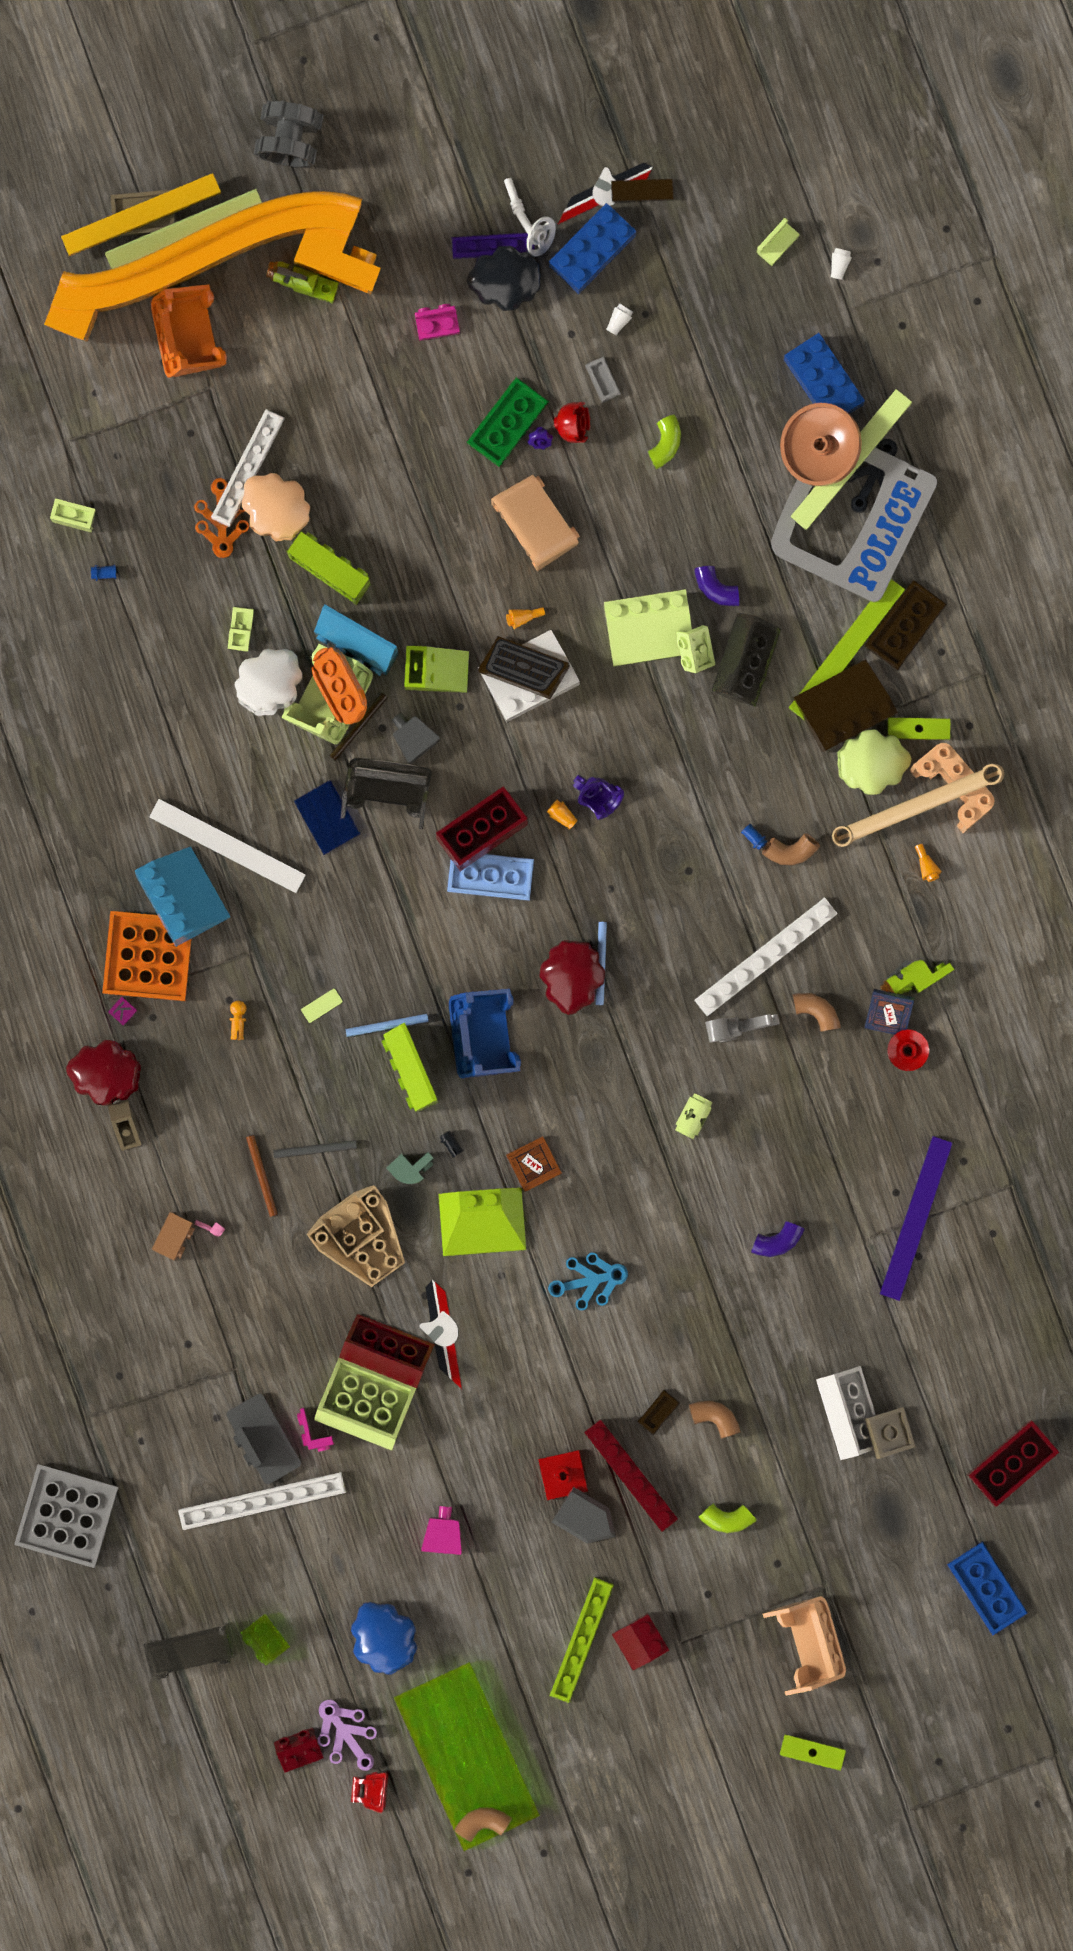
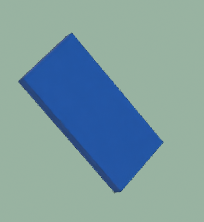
(987, 1588)

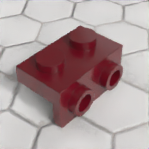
(298, 1750)

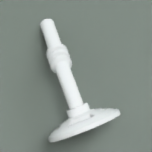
(536, 233)

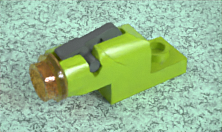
(302, 281)
(915, 975)

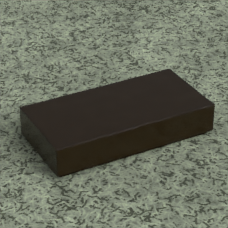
(658, 1412)

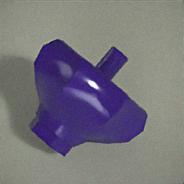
(540, 439)

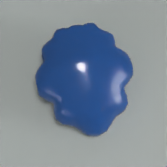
(383, 1638)

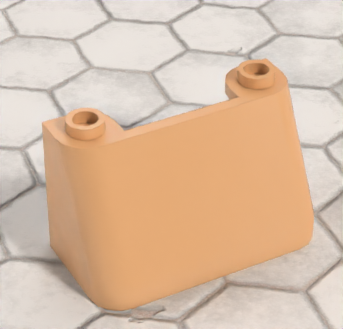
(535, 521)

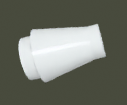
(840, 262)
(619, 318)

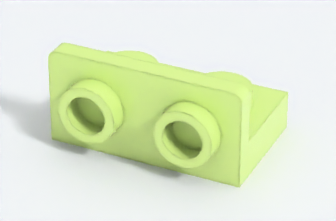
(695, 649)

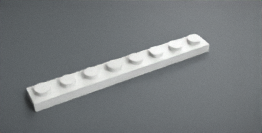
(765, 957)

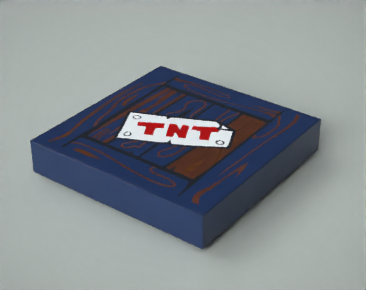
(889, 1012)

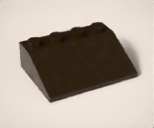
(844, 705)

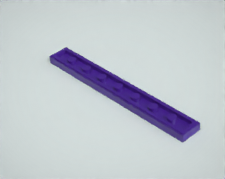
(916, 1218)

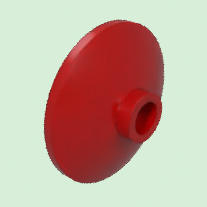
(916, 1042)

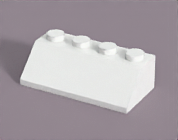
(847, 1406)

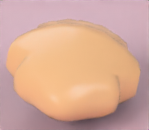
(275, 506)

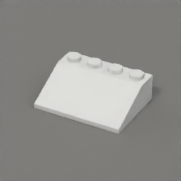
(516, 701)

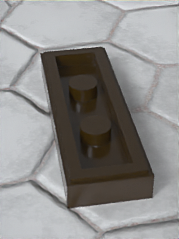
(642, 190)

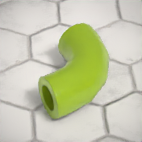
(668, 443)
(727, 1521)

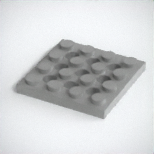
(94, 1534)

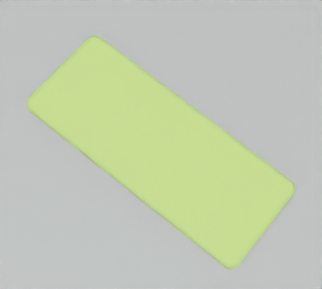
(321, 1005)

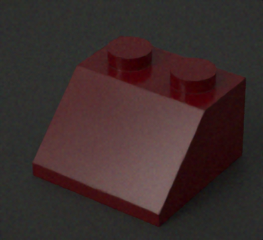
(640, 1641)

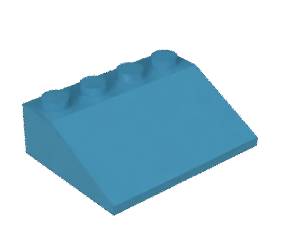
(355, 640)
(182, 895)

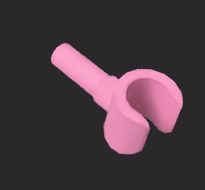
(216, 1230)

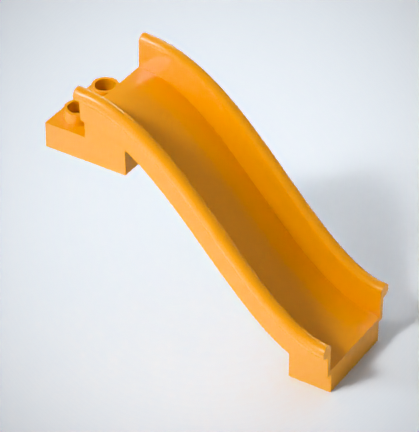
(320, 215)

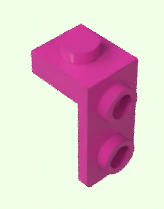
(322, 1443)

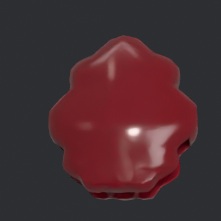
(572, 975)
(104, 1072)

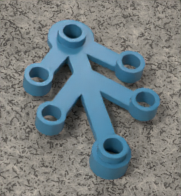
(592, 1280)

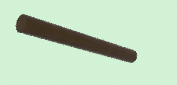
(358, 726)

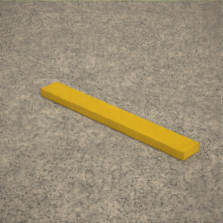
(141, 214)

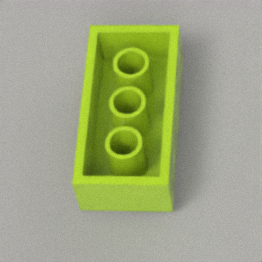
(328, 567)

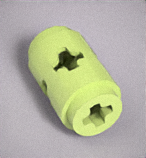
(691, 1126)

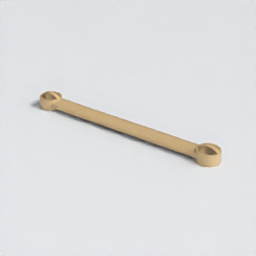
(918, 805)

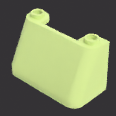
(313, 711)

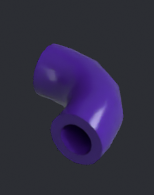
(714, 589)
(779, 1243)

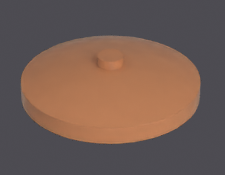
(820, 444)

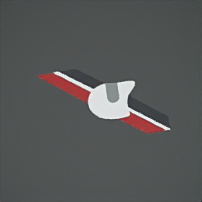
(601, 191)
(442, 1331)

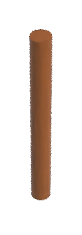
(261, 1176)

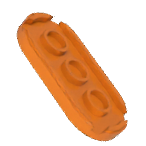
(339, 685)

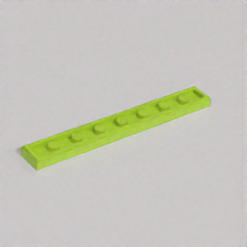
(853, 639)

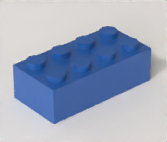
(592, 248)
(823, 375)

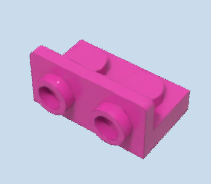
(437, 322)

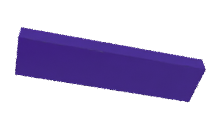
(486, 244)

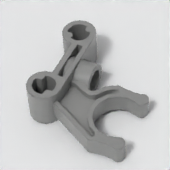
(729, 1028)

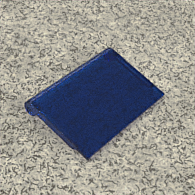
(322, 815)

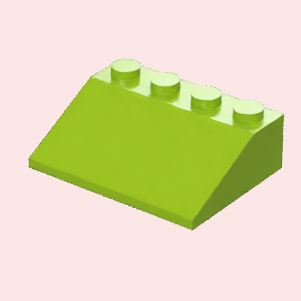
(410, 1068)

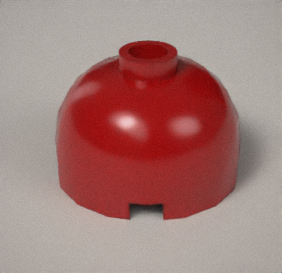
(573, 422)

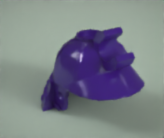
(598, 795)

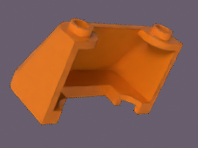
(186, 330)

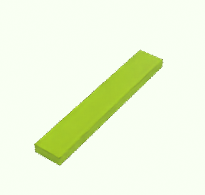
(581, 1640)

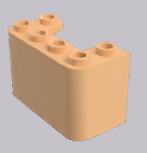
(951, 767)

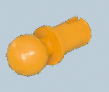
(238, 1009)

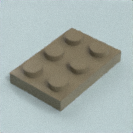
(124, 201)

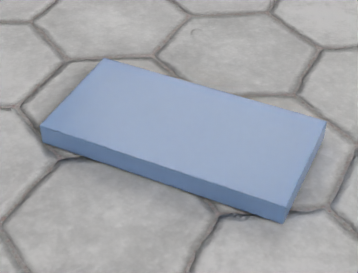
(494, 877)

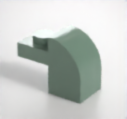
(409, 1174)

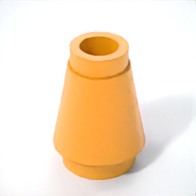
(561, 814)

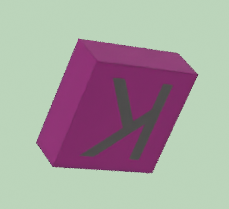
(122, 1011)

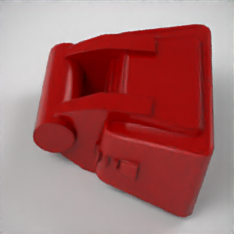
(374, 1792)

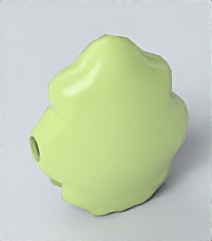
(872, 761)

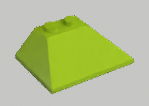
(482, 1221)

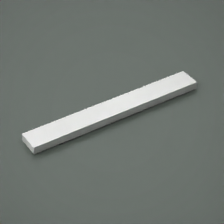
(227, 846)
(262, 1501)

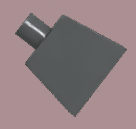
(413, 737)

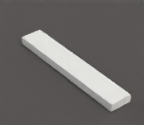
(247, 467)

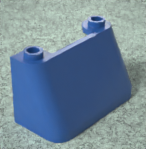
(482, 1033)

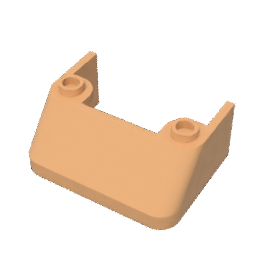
(815, 1643)

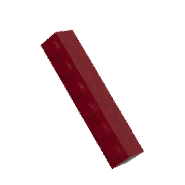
(631, 1475)

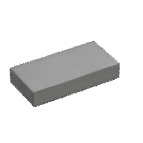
(602, 379)

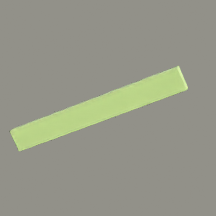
(163, 237)
(870, 436)

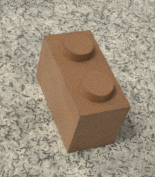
(173, 1236)

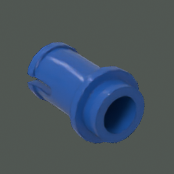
(103, 572)
(754, 837)

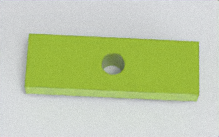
(931, 728)
(825, 1755)

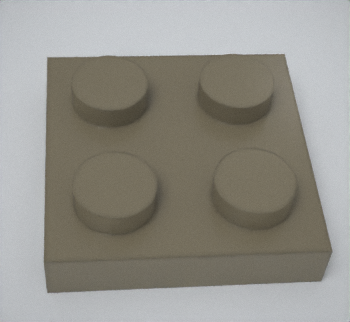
(890, 1433)

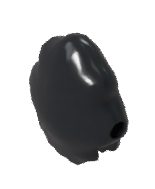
(505, 278)

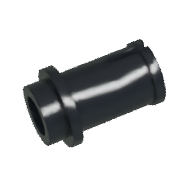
(451, 1143)

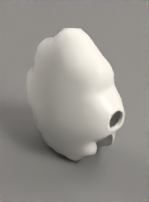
(268, 681)

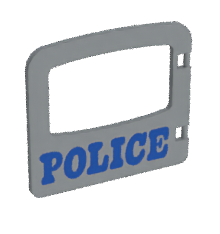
(882, 539)

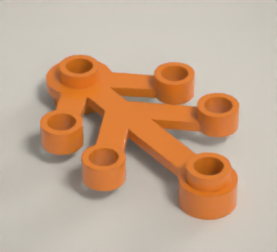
(222, 537)

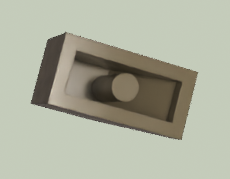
(124, 1125)

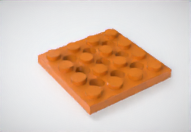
(134, 986)

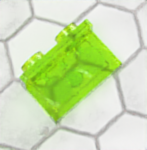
(264, 1640)

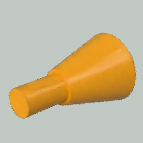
(518, 617)
(929, 869)

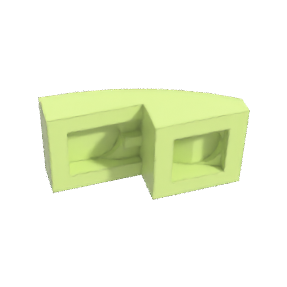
(240, 628)

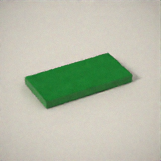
(507, 422)

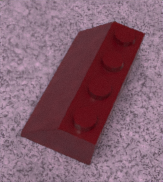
(386, 1350)

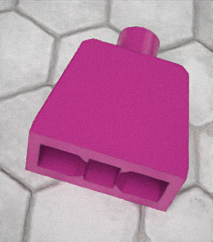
(443, 1534)

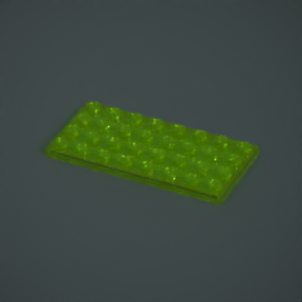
(465, 1750)

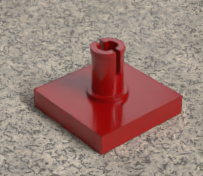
(562, 1473)

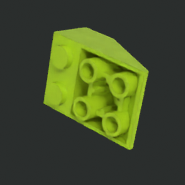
(436, 669)

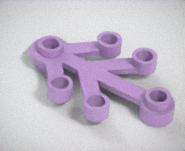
(344, 1732)

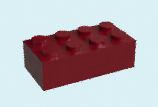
(481, 828)
(1013, 1463)

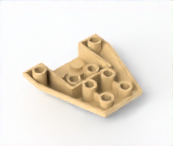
(360, 1236)

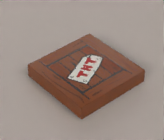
(533, 1164)

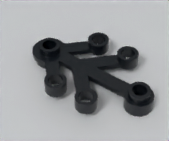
(874, 473)

